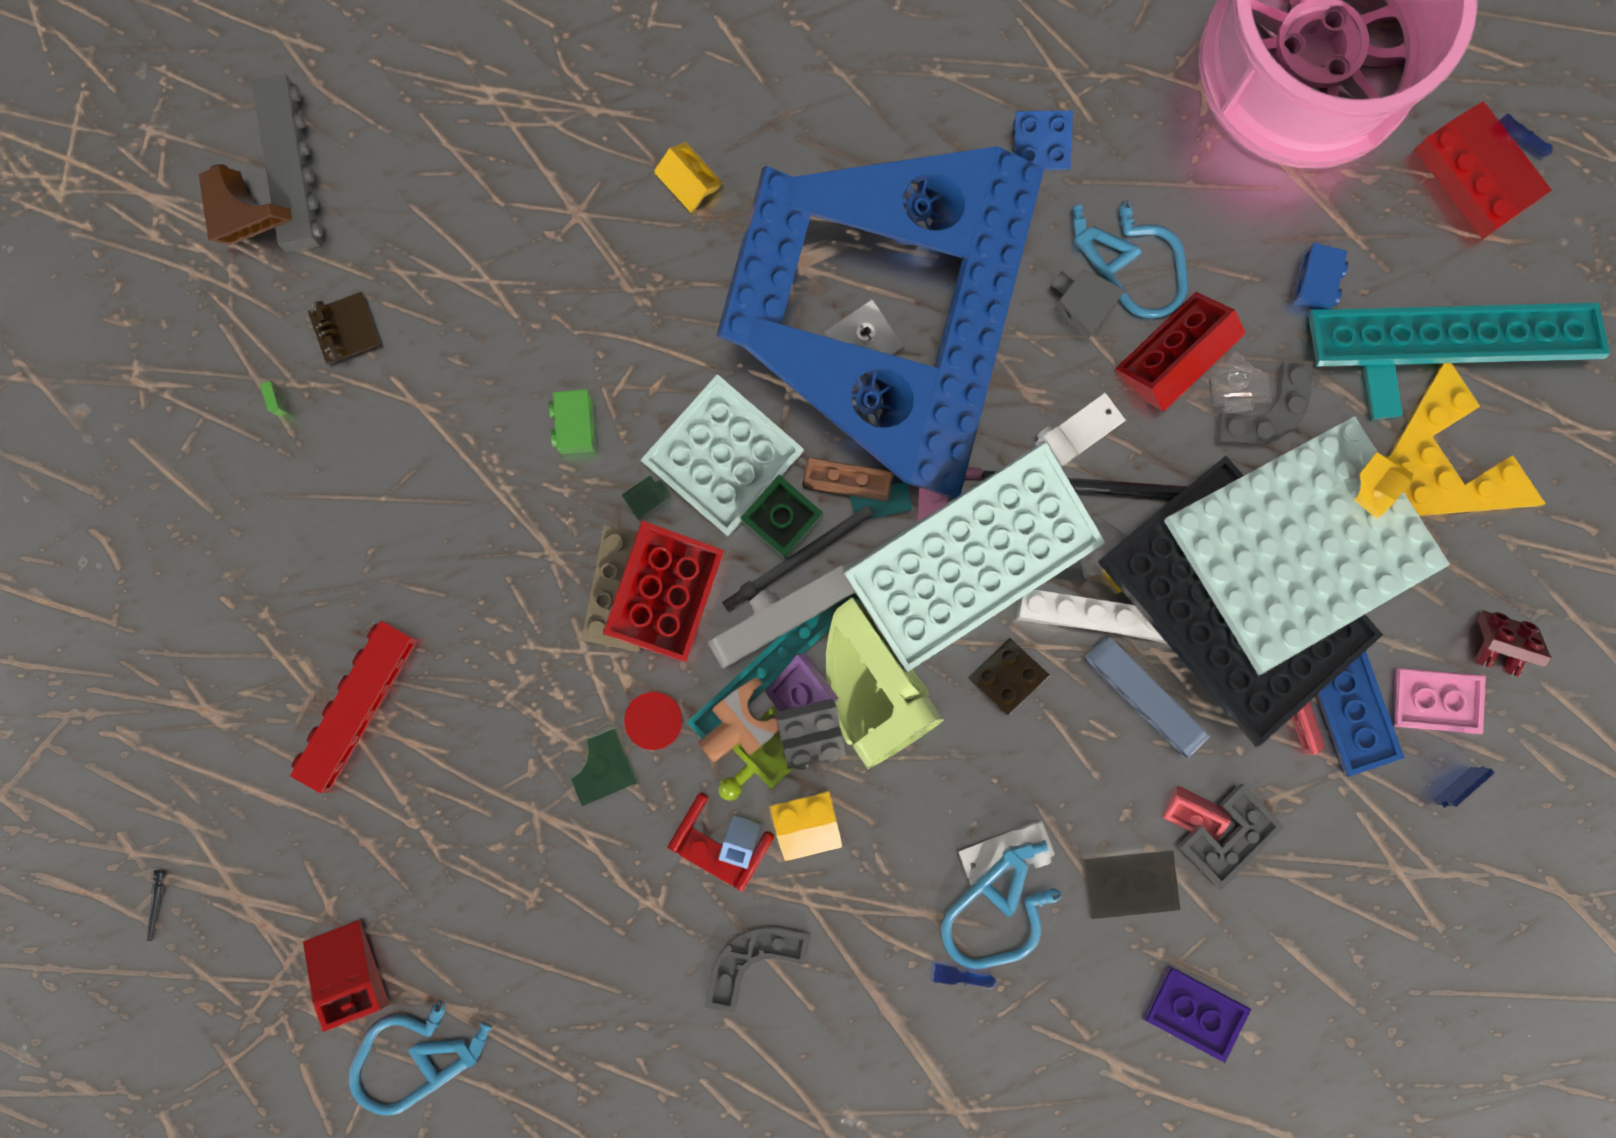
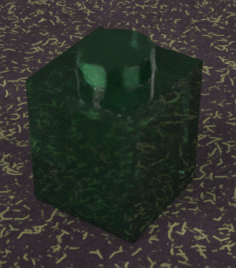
(646, 497)

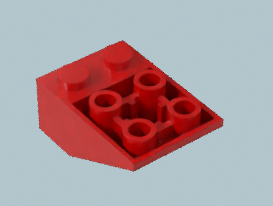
(343, 976)

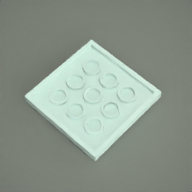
(721, 454)

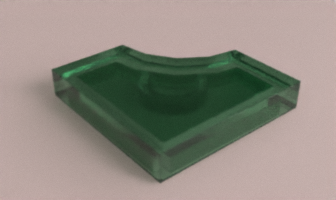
(605, 769)

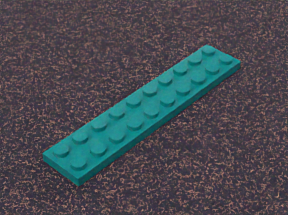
(1458, 334)

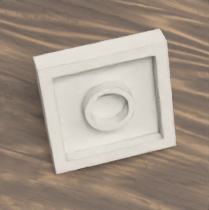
(867, 329)

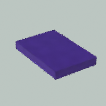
(1197, 1014)

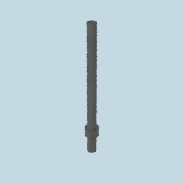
(751, 589)

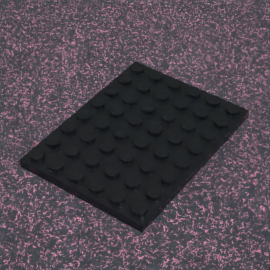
(1177, 605)

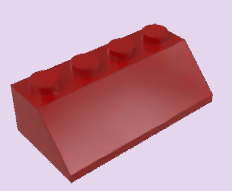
(1181, 350)

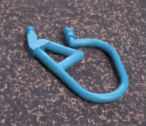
(1083, 240)
(1015, 857)
(468, 1054)

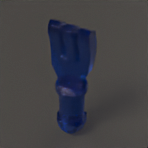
(1517, 129)
(951, 975)

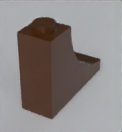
(231, 211)

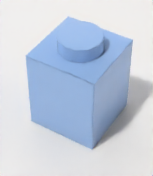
(740, 841)

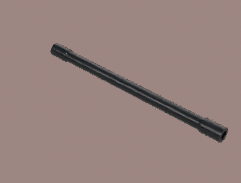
(1119, 488)

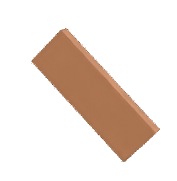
(848, 479)

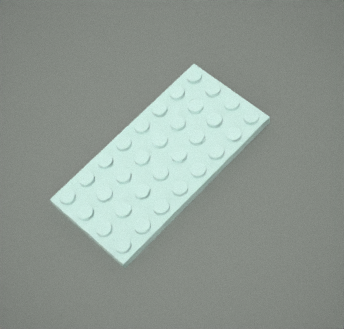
(974, 556)

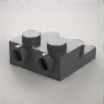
(810, 734)

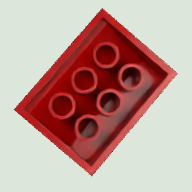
(1482, 169)
(663, 591)

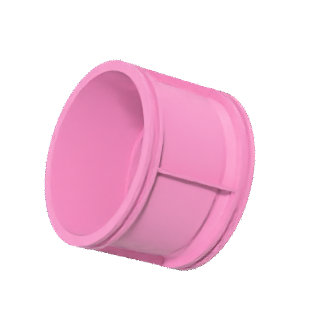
(1266, 91)

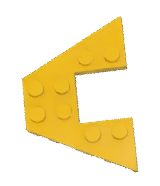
(1435, 482)

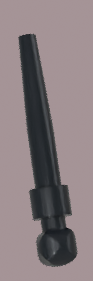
(156, 890)

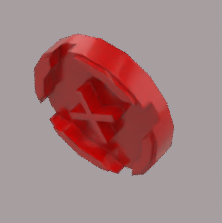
(653, 720)

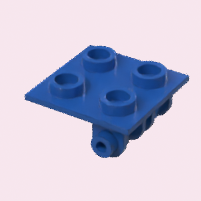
(1044, 137)

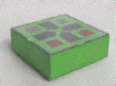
(273, 398)

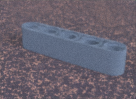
(1147, 697)

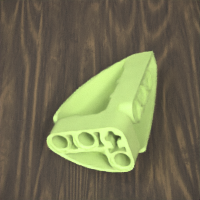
(878, 701)

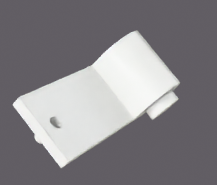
(1081, 429)
(982, 856)

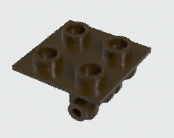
(343, 327)
(1009, 677)

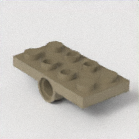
(610, 564)

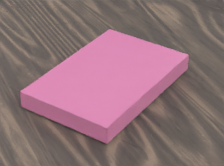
(1438, 700)

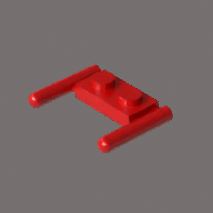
(706, 851)

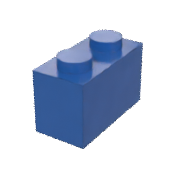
(1320, 277)

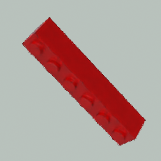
(353, 707)

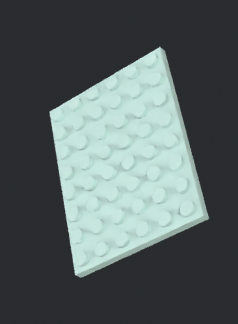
(1295, 551)

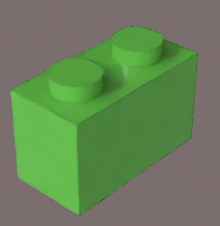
(572, 421)

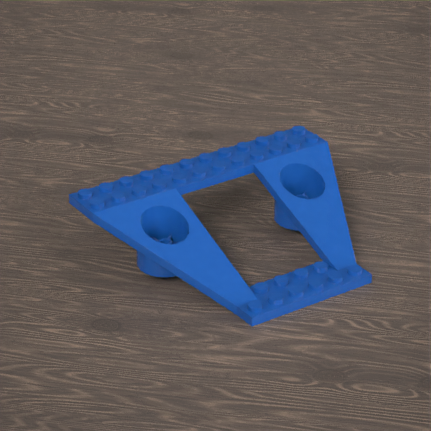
(928, 412)

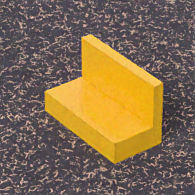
(687, 175)

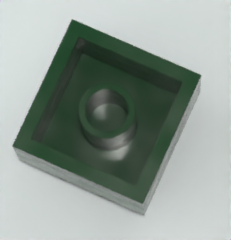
(781, 517)

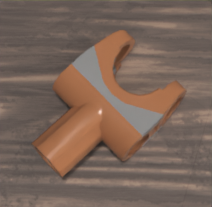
(737, 725)

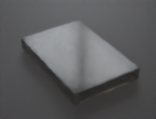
(1131, 884)

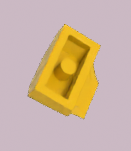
(1382, 484)

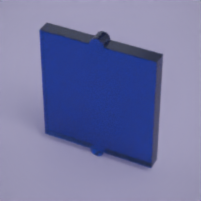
(1464, 786)

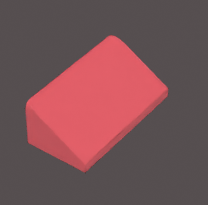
(1308, 730)
(1193, 810)

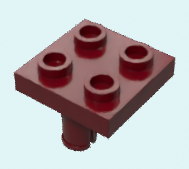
(1513, 638)

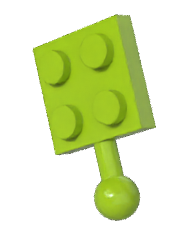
(766, 762)

